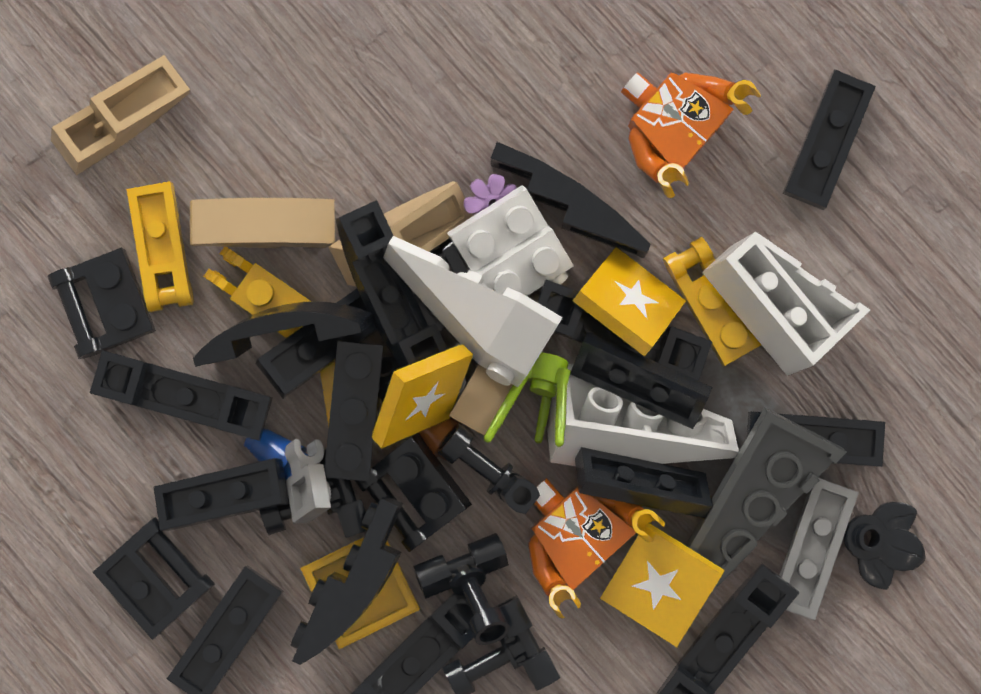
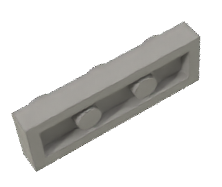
(817, 544)

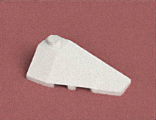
(498, 328)
(623, 428)

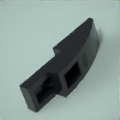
(345, 599)

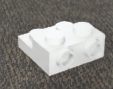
(512, 245)

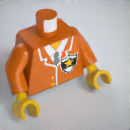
(679, 120)
(579, 537)

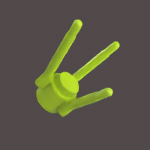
(546, 378)

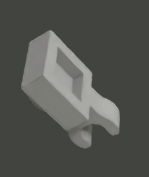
(307, 487)

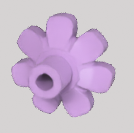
(487, 194)

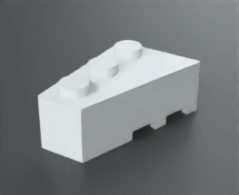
(782, 303)

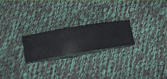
(585, 211)

